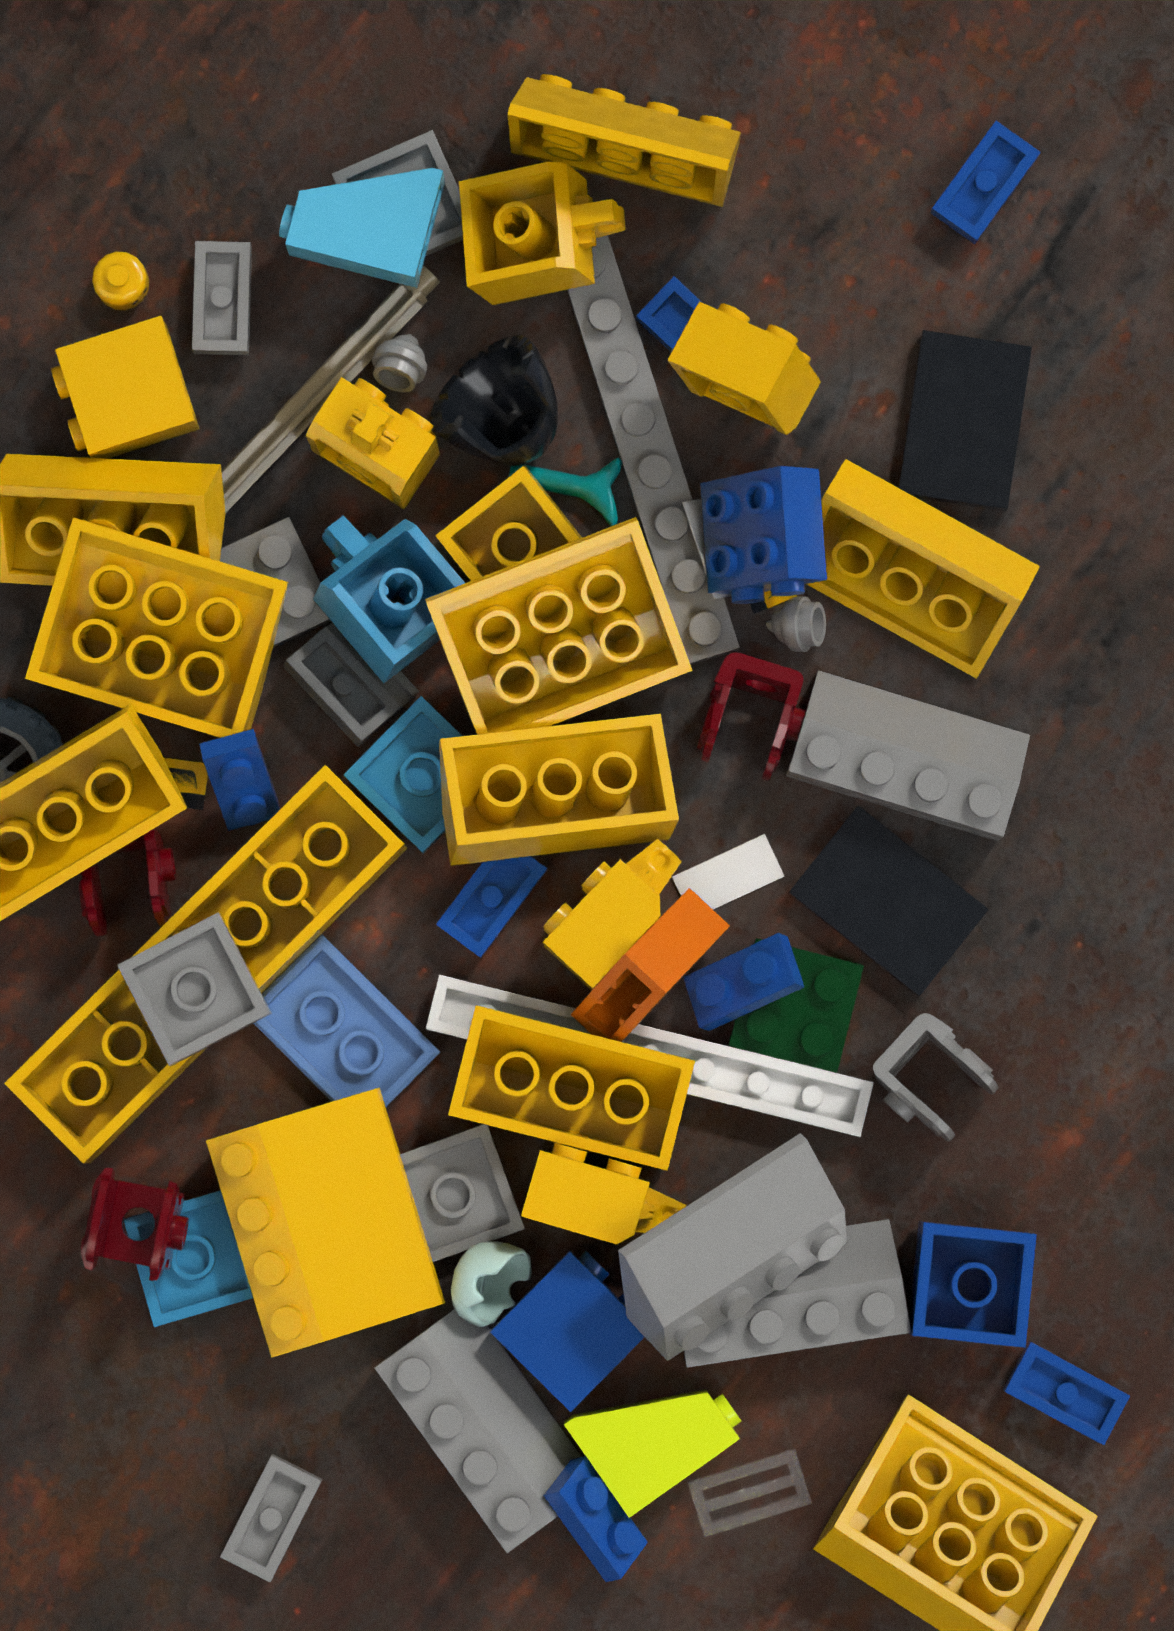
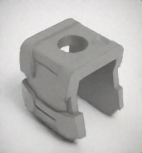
(898, 1054)

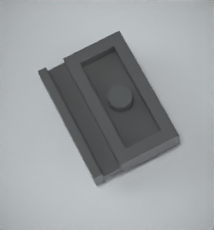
(346, 685)

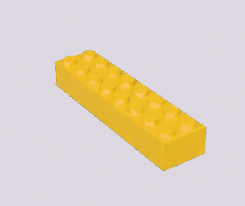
(275, 903)

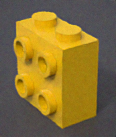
(124, 390)

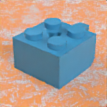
(370, 573)

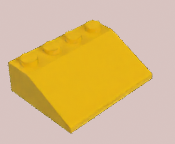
(623, 139)
(158, 630)
(560, 632)
(325, 1222)
(954, 1528)

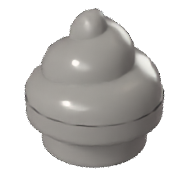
(399, 363)
(799, 624)

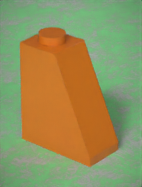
(650, 968)

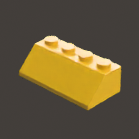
(147, 499)
(918, 569)
(556, 789)
(81, 807)
(571, 1087)

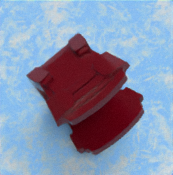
(763, 680)
(160, 871)
(105, 1229)

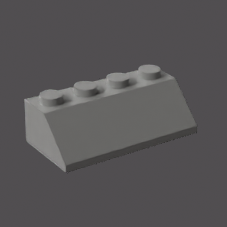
(909, 756)
(731, 1248)
(830, 1303)
(482, 1423)

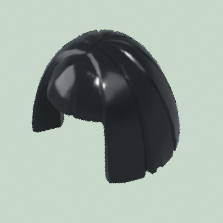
(500, 404)

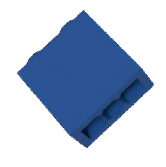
(763, 533)
(569, 1329)

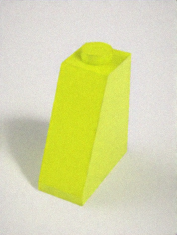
(653, 1442)

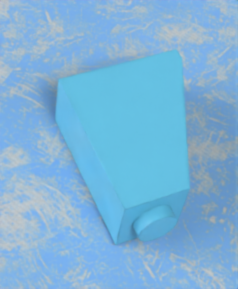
(367, 224)

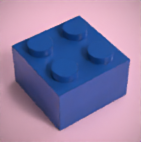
(972, 1284)

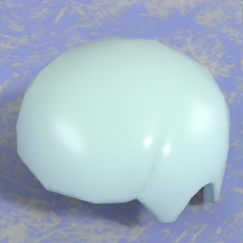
(484, 1280)

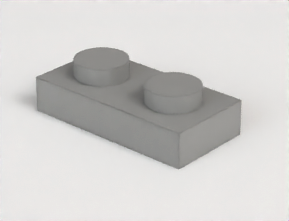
(222, 298)
(271, 1518)

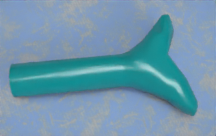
(592, 488)

